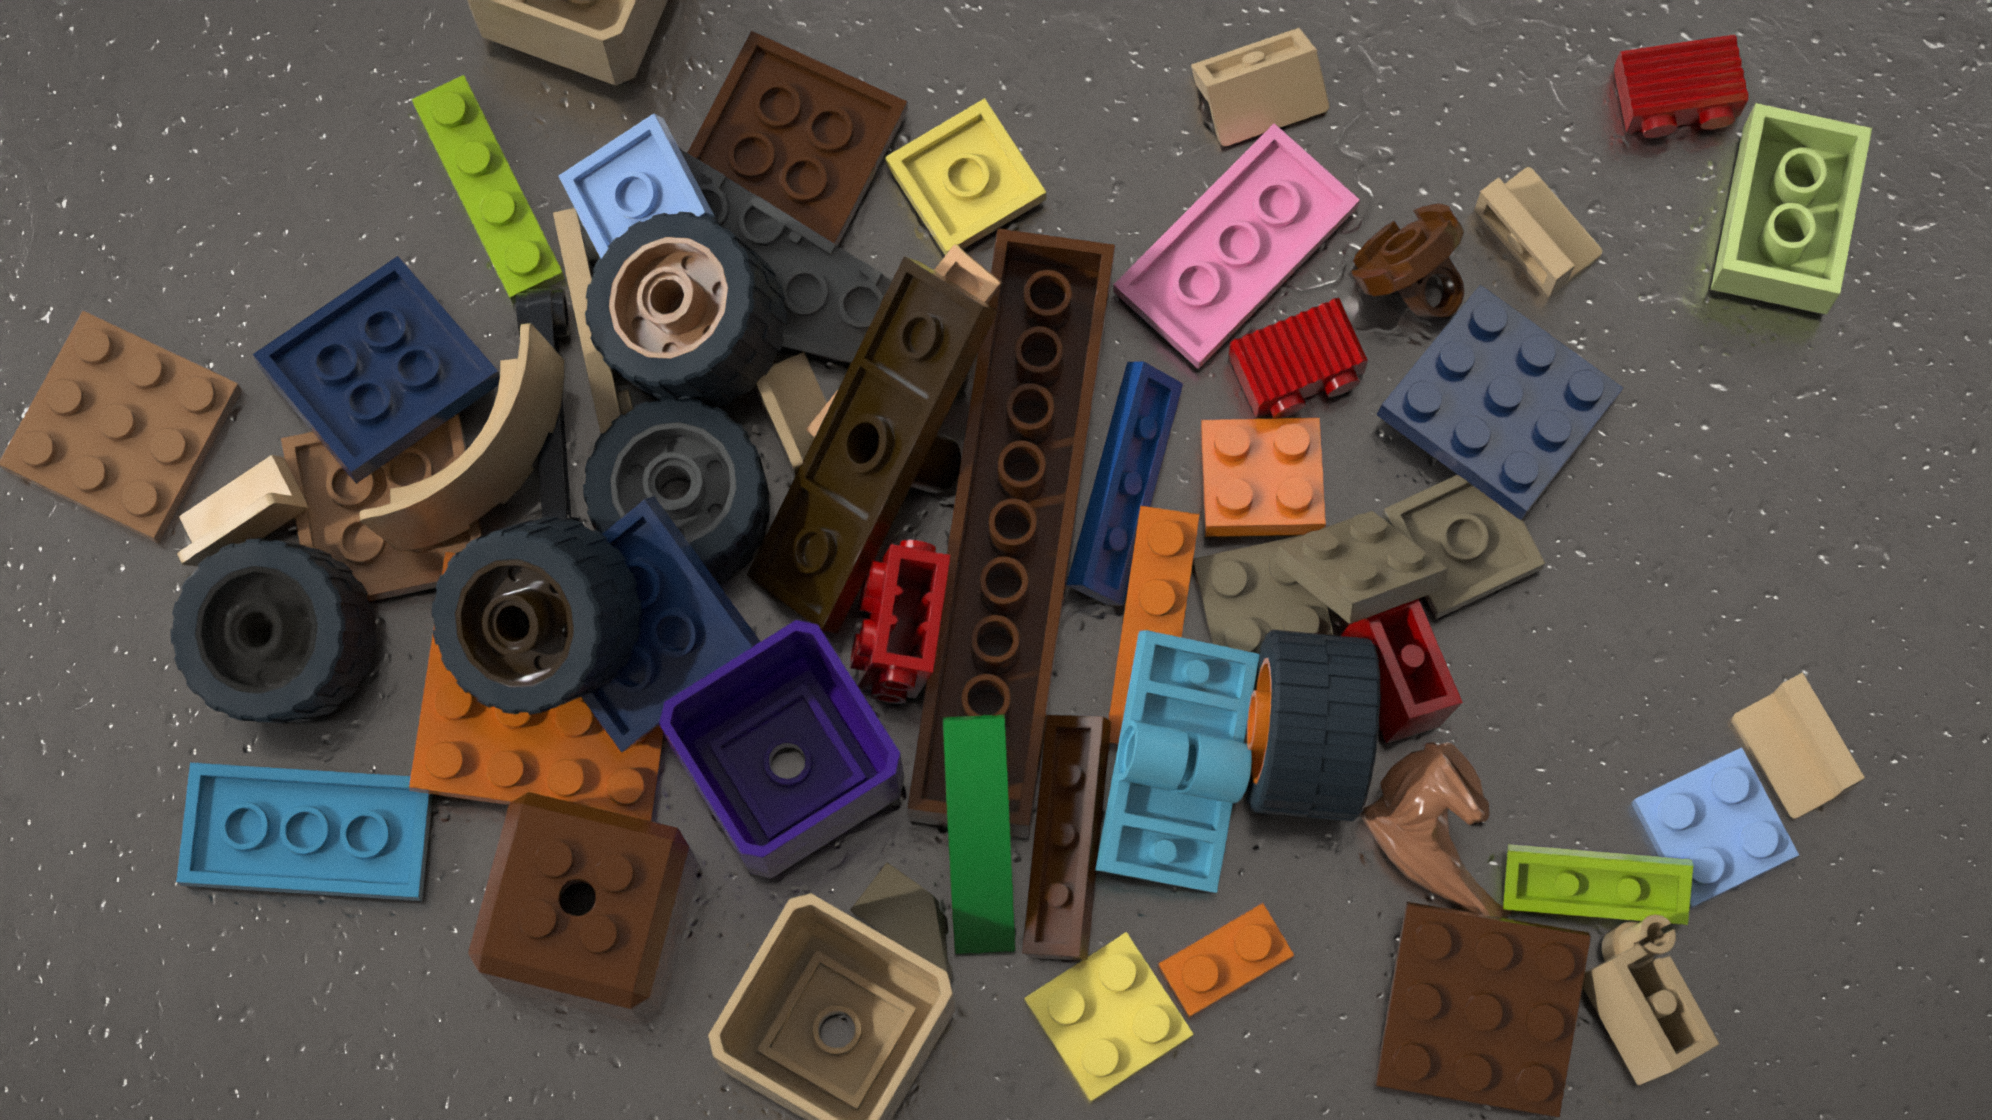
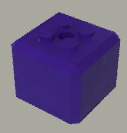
(775, 698)

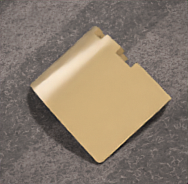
(492, 465)

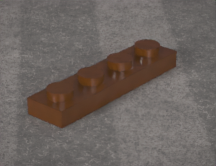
(1066, 837)

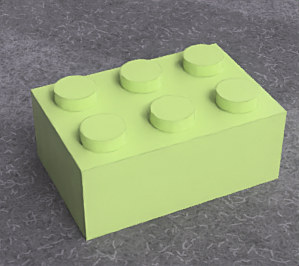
(1791, 209)

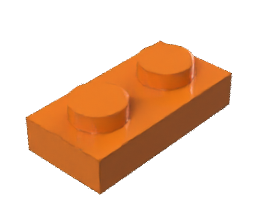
(1225, 961)

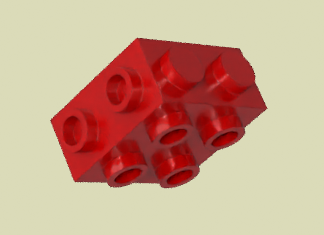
(903, 621)

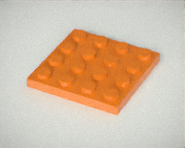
(501, 756)

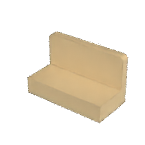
(1262, 86)
(1537, 229)
(791, 403)
(242, 510)
(1797, 748)

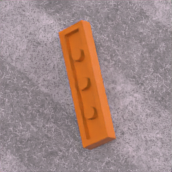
(1155, 591)

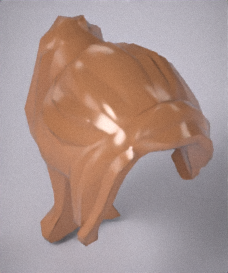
(1414, 825)

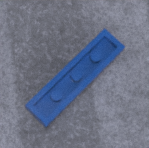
(1124, 482)

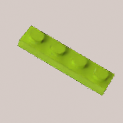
(487, 188)

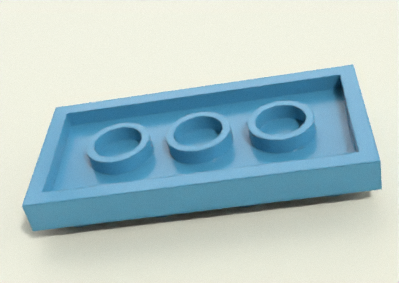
(304, 832)

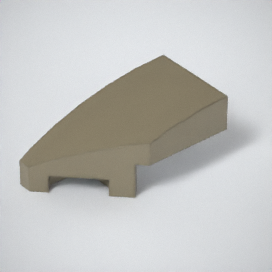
(906, 915)

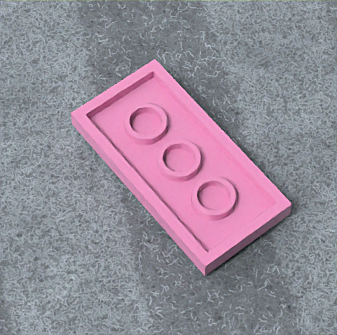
(1236, 246)

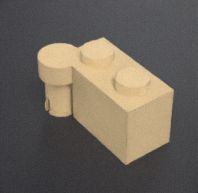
(1647, 1001)

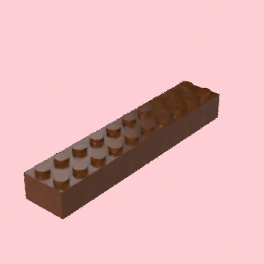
(1016, 509)

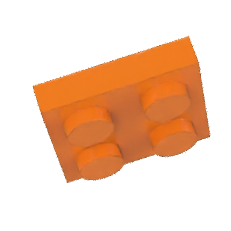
(1262, 477)

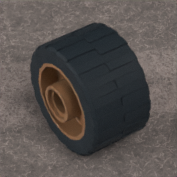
(685, 310)

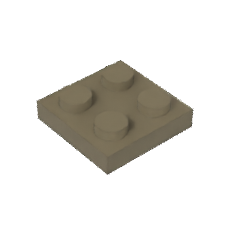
(1470, 537)
(1361, 566)
(1250, 596)

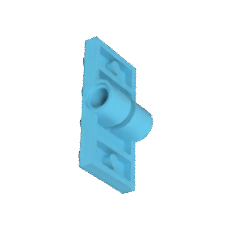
(1178, 762)

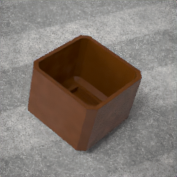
(616, 954)

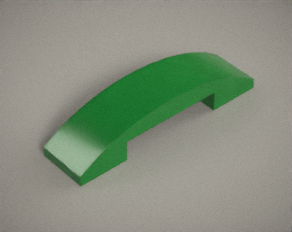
(979, 834)

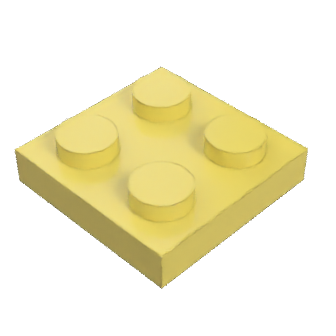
(966, 177)
(1108, 1017)

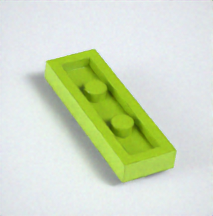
(1597, 884)

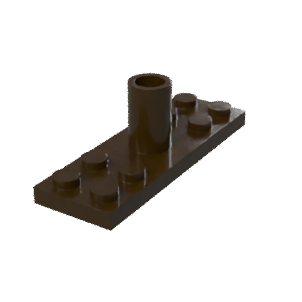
(874, 445)

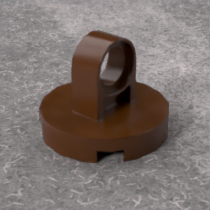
(1410, 256)

